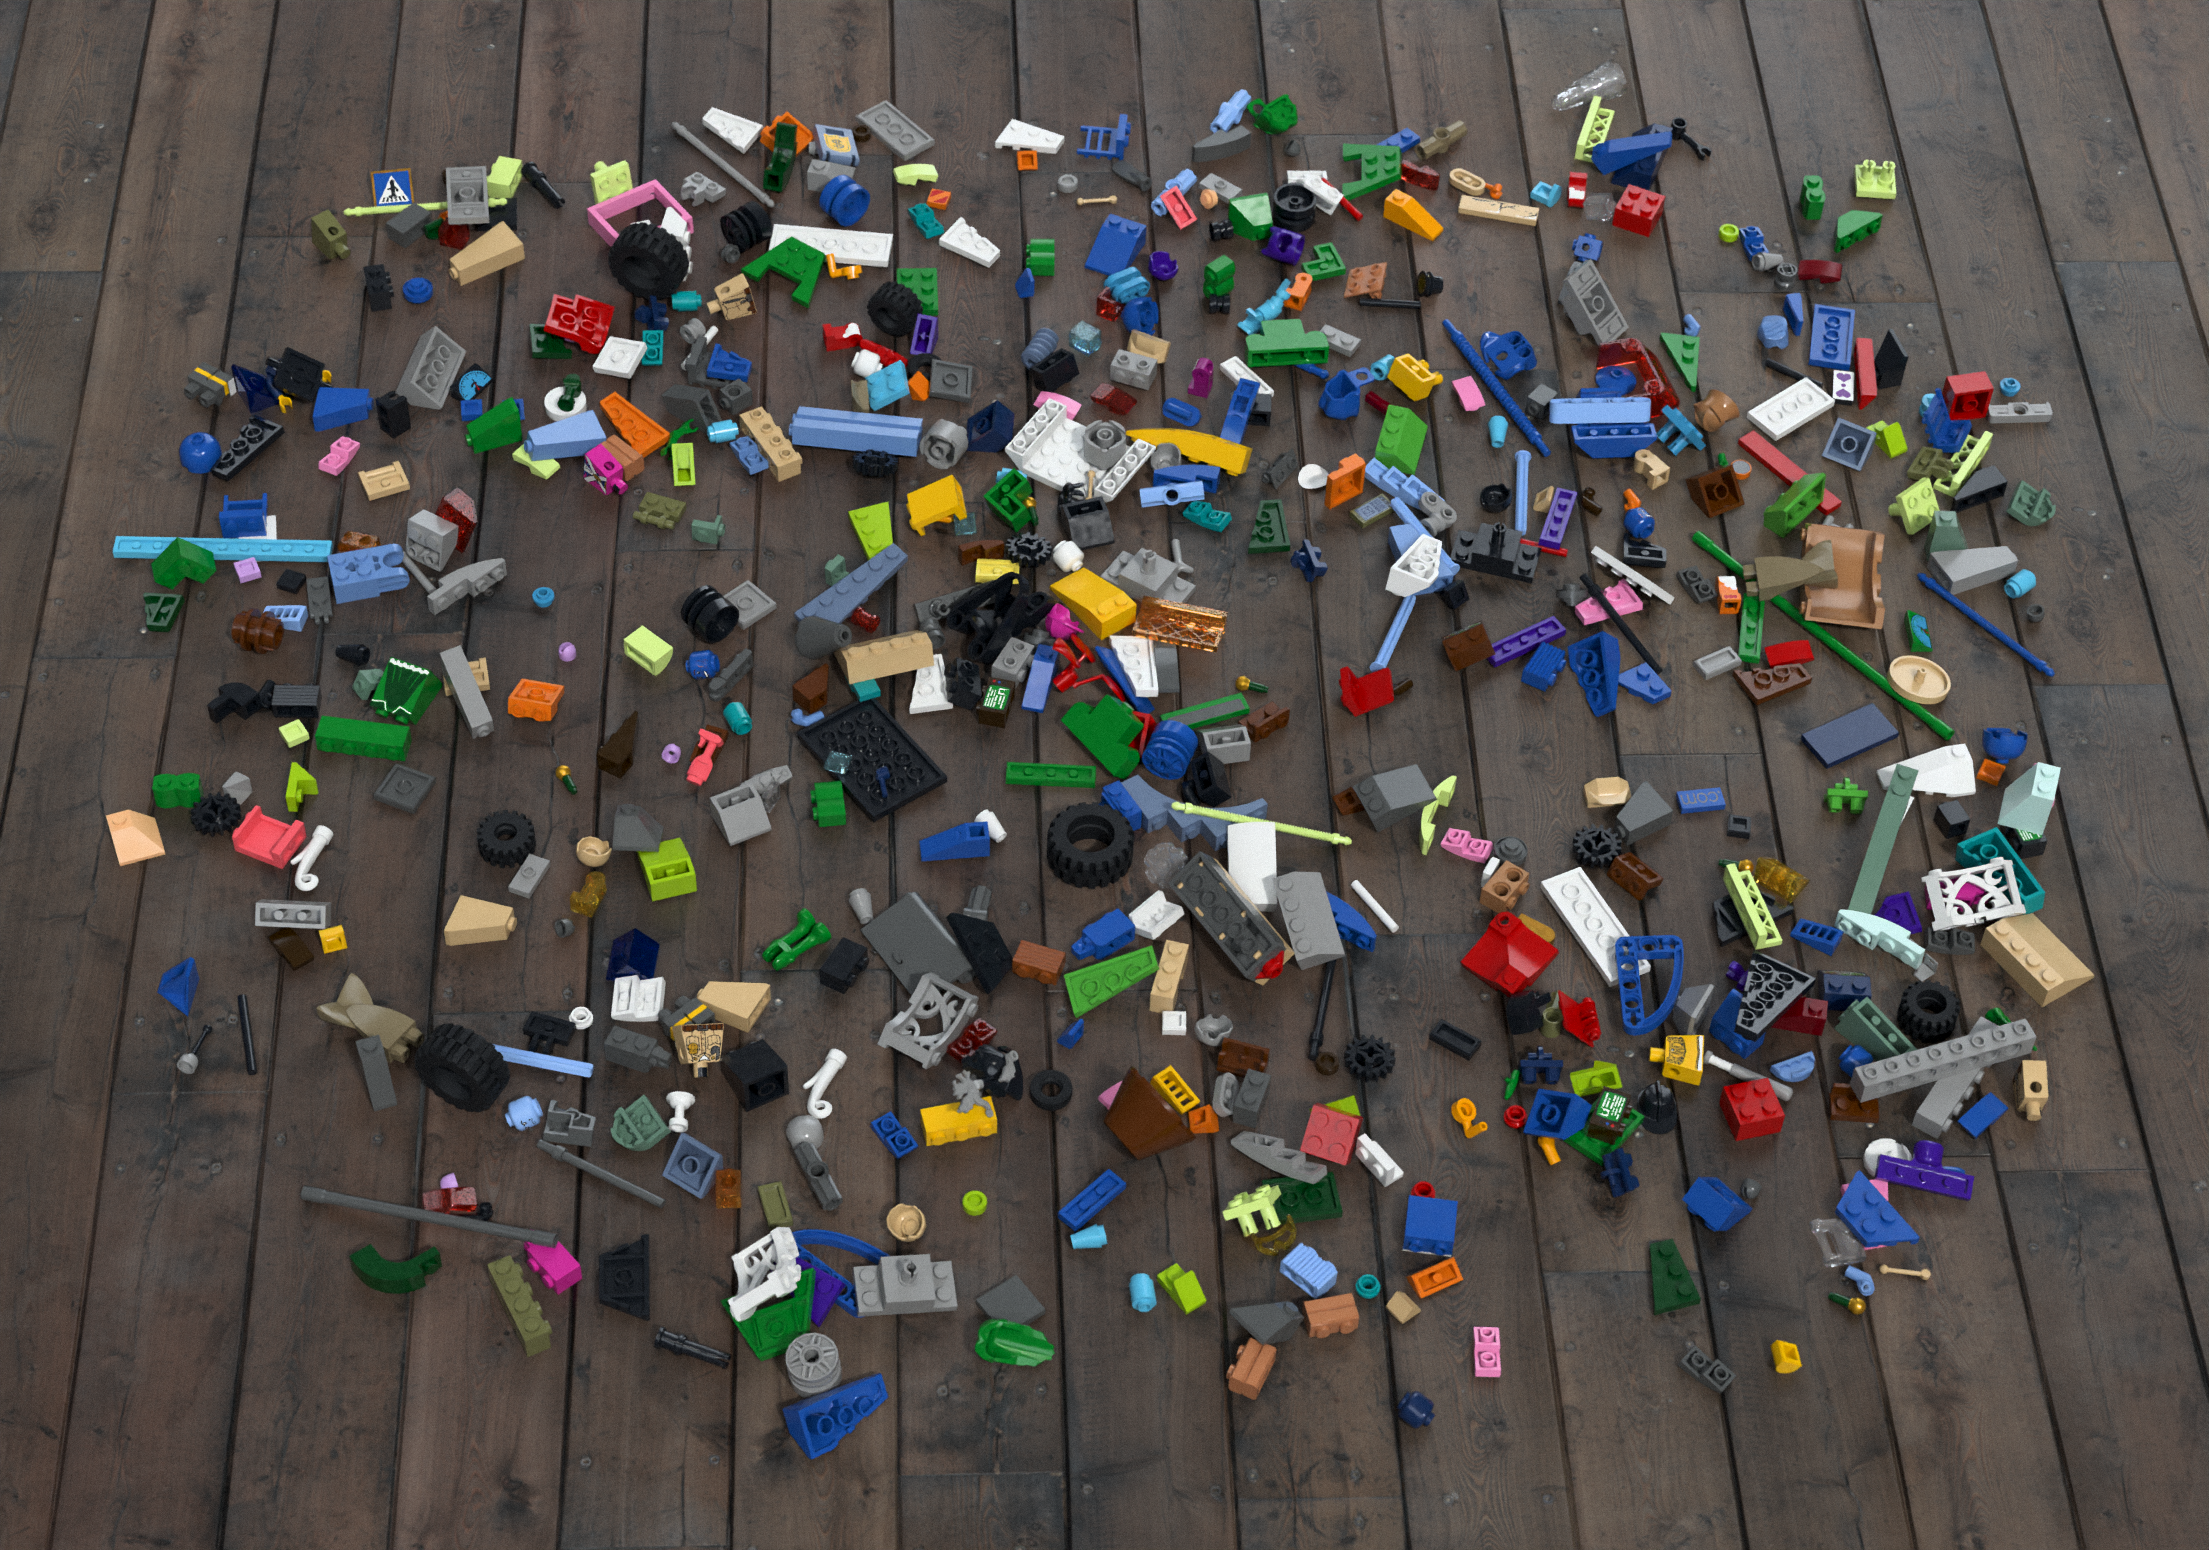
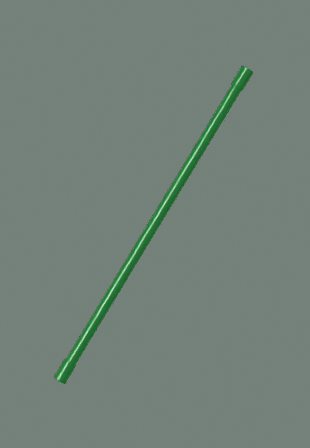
(1936, 724)

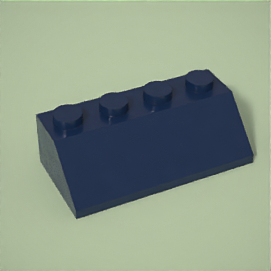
(1642, 172)

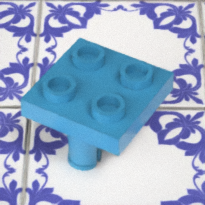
(1688, 432)

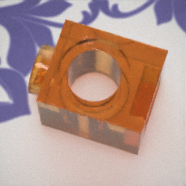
(730, 1196)

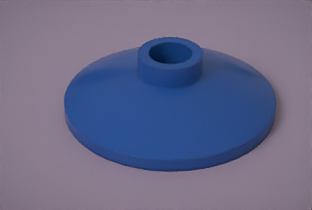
(1616, 376)

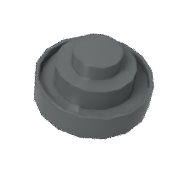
(1572, 594)
(1039, 637)
(1511, 849)

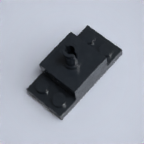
(1496, 552)

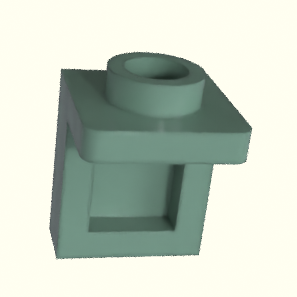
(708, 531)
(835, 570)
(366, 681)

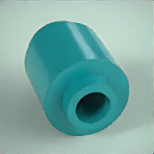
(686, 301)
(738, 718)

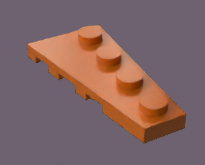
(633, 425)

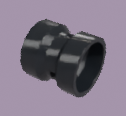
(1221, 230)
(1219, 303)

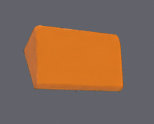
(1435, 1277)

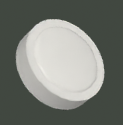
(555, 412)

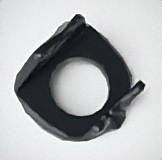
(1067, 492)

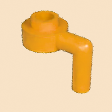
(851, 272)
(1464, 1112)

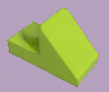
(1889, 438)
(683, 464)
(299, 783)
(1593, 1079)
(1182, 1288)

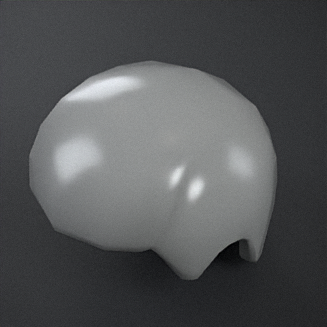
(1165, 456)
(1212, 1030)
(805, 1129)

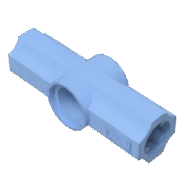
(1231, 111)
(1184, 182)
(1186, 492)

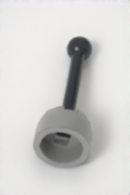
(189, 1062)

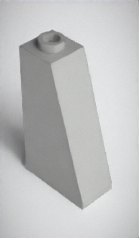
(1971, 568)
(466, 692)

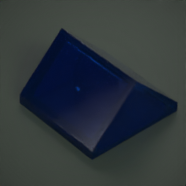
(252, 389)
(633, 955)

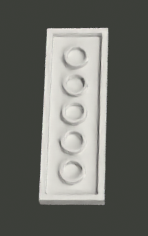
(847, 245)
(1589, 921)

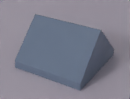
(1850, 444)
(693, 1166)

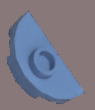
(1794, 1069)

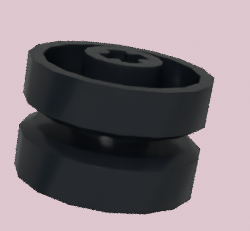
(1294, 207)

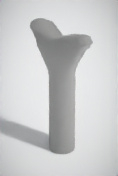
(1178, 557)

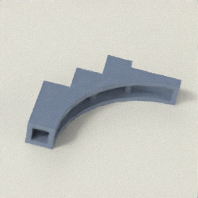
(1158, 812)

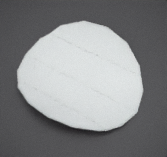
(1312, 476)

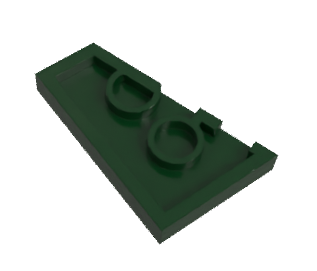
(1670, 1279)

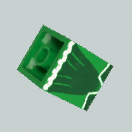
(405, 692)

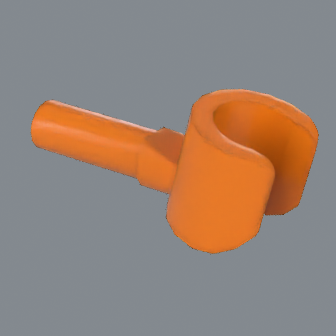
(1495, 191)

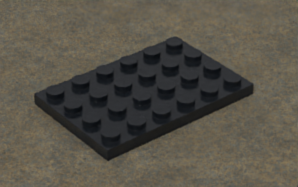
(873, 742)

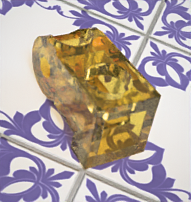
(590, 895)

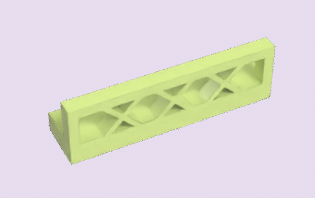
(1588, 131)
(1965, 468)
(1748, 912)

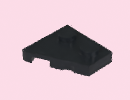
(1643, 553)

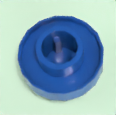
(418, 290)

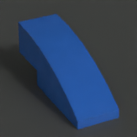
(1188, 473)

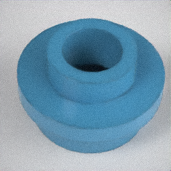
(2009, 386)
(543, 596)

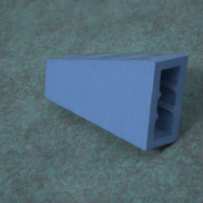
(565, 437)
(1401, 539)

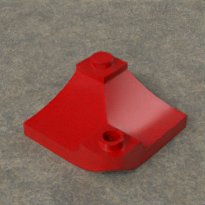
(580, 321)
(1509, 955)

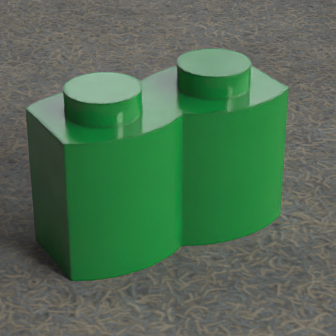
(1812, 197)
(1041, 257)
(1219, 277)
(177, 790)
(829, 804)

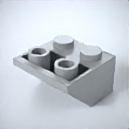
(430, 539)
(1226, 743)
(740, 814)

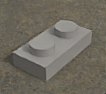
(1341, 341)

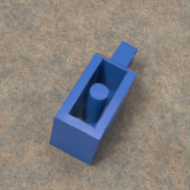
(1104, 936)

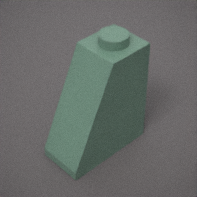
(1944, 533)

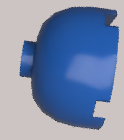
(1140, 315)
(199, 452)
(2003, 743)

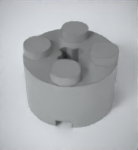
(1104, 443)
(944, 444)

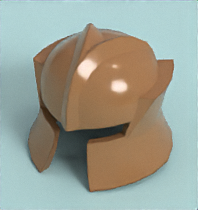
(1715, 410)

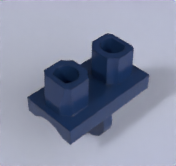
(653, 315)
(1307, 561)
(1540, 1063)
(1618, 1173)

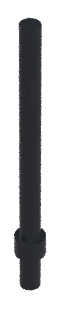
(1596, 593)
(1316, 1037)

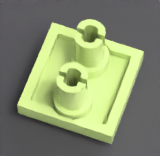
(610, 180)
(1875, 180)
(1915, 506)
(1245, 1204)

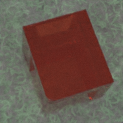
(454, 235)
(1107, 307)

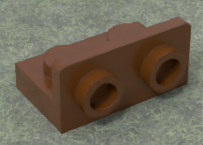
(1265, 721)
(1633, 875)
(1846, 1106)

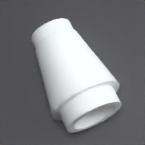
(996, 831)

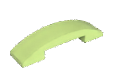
(1443, 793)

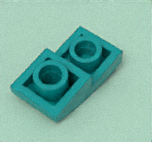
(925, 220)
(655, 343)
(1205, 516)
(865, 690)

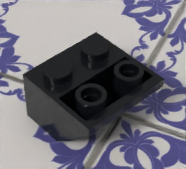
(1087, 523)

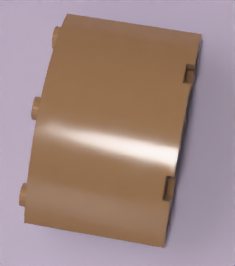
(1859, 585)

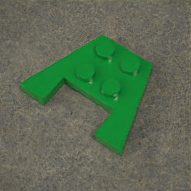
(1379, 167)
(794, 261)
(777, 1326)

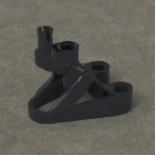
(1015, 611)

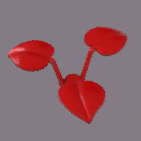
(1069, 677)

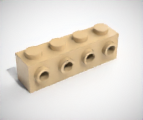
(771, 443)

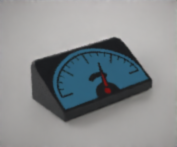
(470, 383)

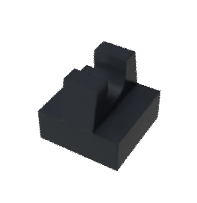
(1455, 594)

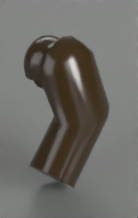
(1588, 503)
(1402, 687)

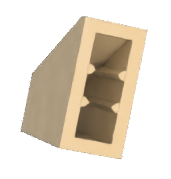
(478, 922)
(736, 1002)

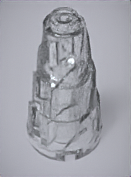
(1602, 81)

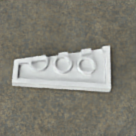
(1632, 576)
(1137, 662)

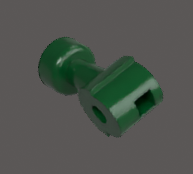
(571, 390)

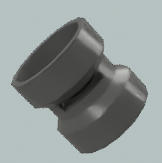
(1785, 276)
(933, 630)

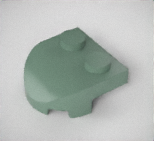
(2030, 505)
(639, 1126)

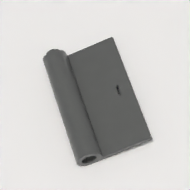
(918, 938)

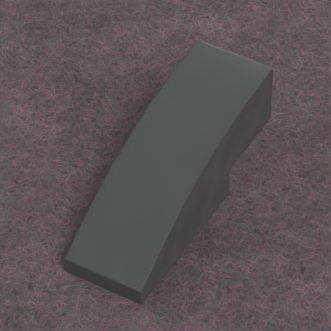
(1221, 145)
(1166, 667)

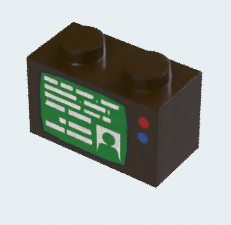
(996, 702)
(1609, 1115)

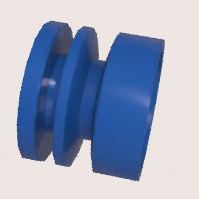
(1170, 749)

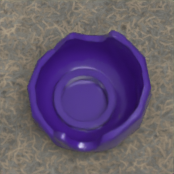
(1161, 266)

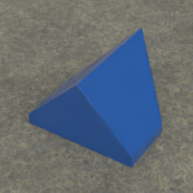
(180, 985)

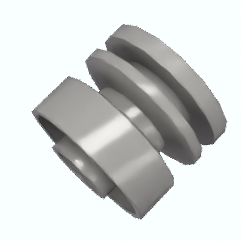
(813, 1364)

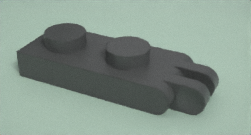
(319, 599)

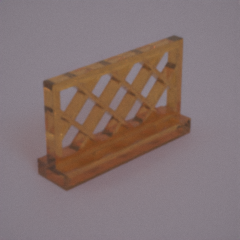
(1175, 615)

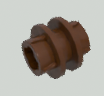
(257, 630)

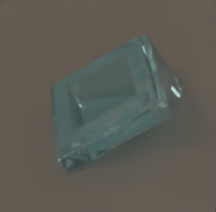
(837, 762)

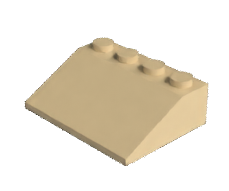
(885, 656)
(2034, 957)

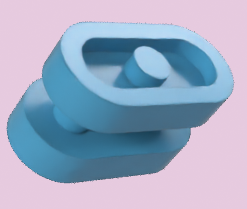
(1127, 285)

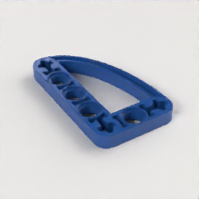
(1636, 952)
(841, 1241)

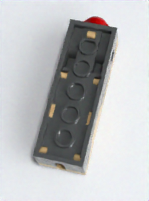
(1231, 918)

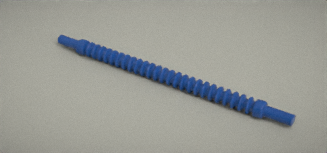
(1495, 387)

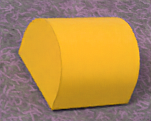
(332, 939)
(1785, 1356)

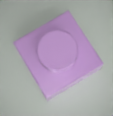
(247, 570)

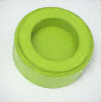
(1728, 233)
(974, 1203)

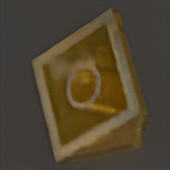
(1779, 878)

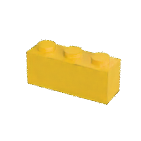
(945, 1125)

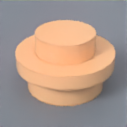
(1208, 198)

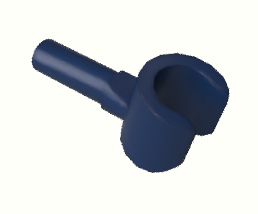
(881, 775)

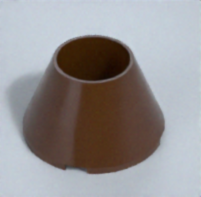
(1145, 1119)

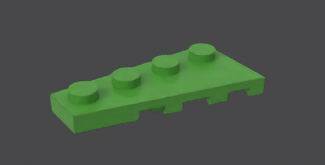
(1106, 979)

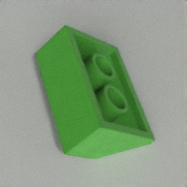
(1401, 440)
(1795, 504)

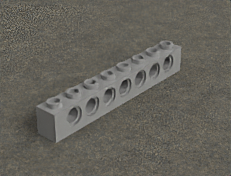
(1942, 1060)

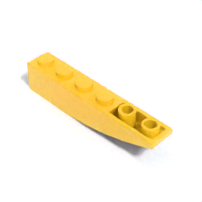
(1199, 447)

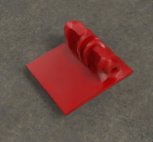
(1580, 1018)

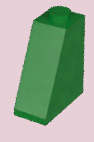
(495, 428)

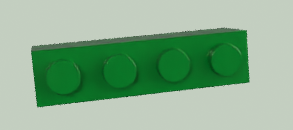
(363, 738)

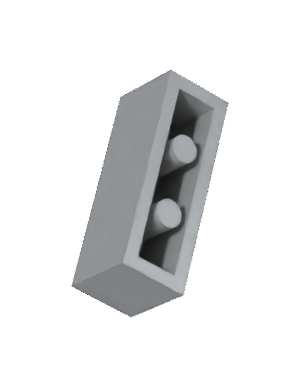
(293, 914)

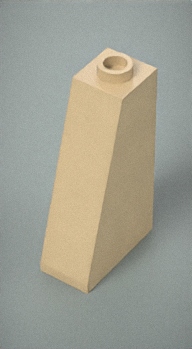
(487, 254)

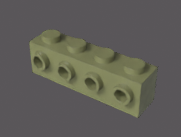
(519, 1306)

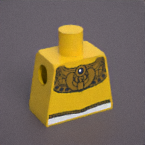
(1681, 1057)

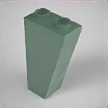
(1871, 1029)

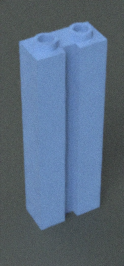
(856, 431)

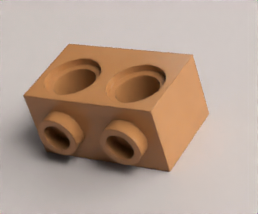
(1504, 888)

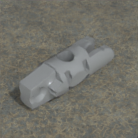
(762, 780)

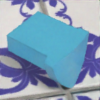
(1546, 194)

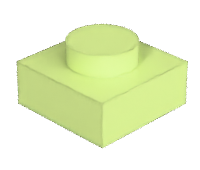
(294, 733)

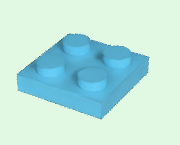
(887, 385)

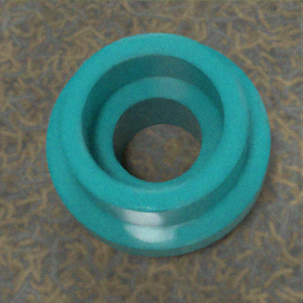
(1367, 1281)

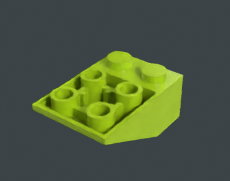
(668, 871)

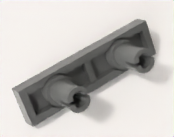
(940, 606)

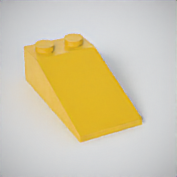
(1096, 602)

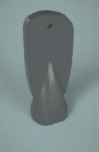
(1131, 174)

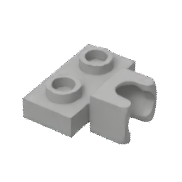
(700, 188)

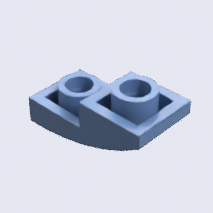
(748, 455)

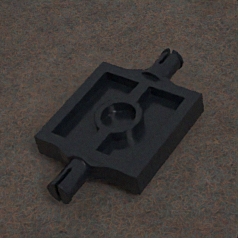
(298, 374)

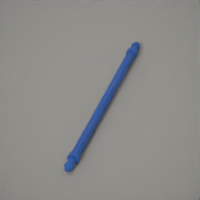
(2040, 665)

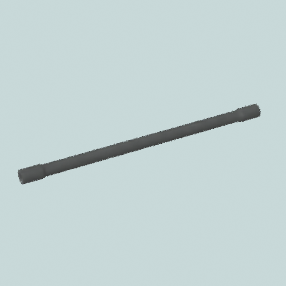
(535, 1237)

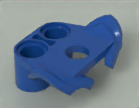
(1514, 344)

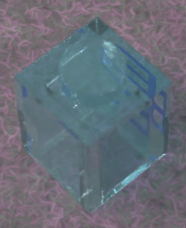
(1085, 338)

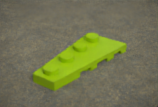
(872, 528)

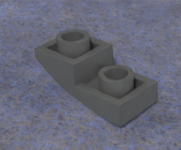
(1695, 585)
(1953, 942)
(1704, 1370)

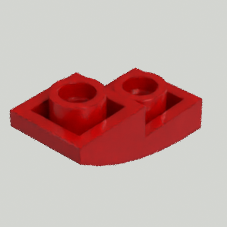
(1789, 652)

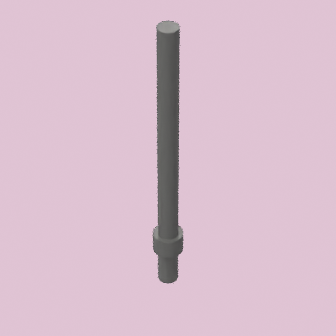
(561, 1154)

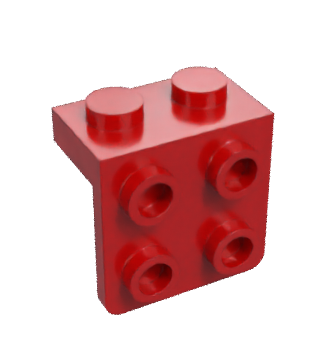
(1367, 691)

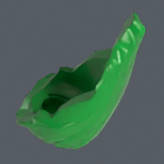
(1012, 1343)

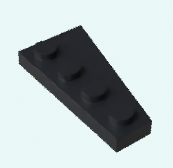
(251, 443)

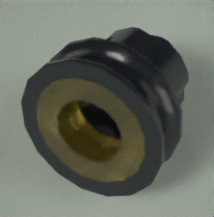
(1429, 284)

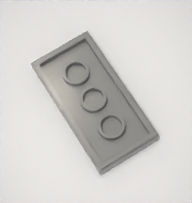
(895, 130)

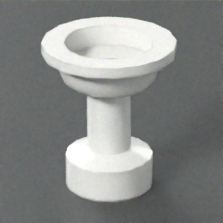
(679, 1101)

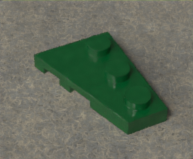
(1270, 529)

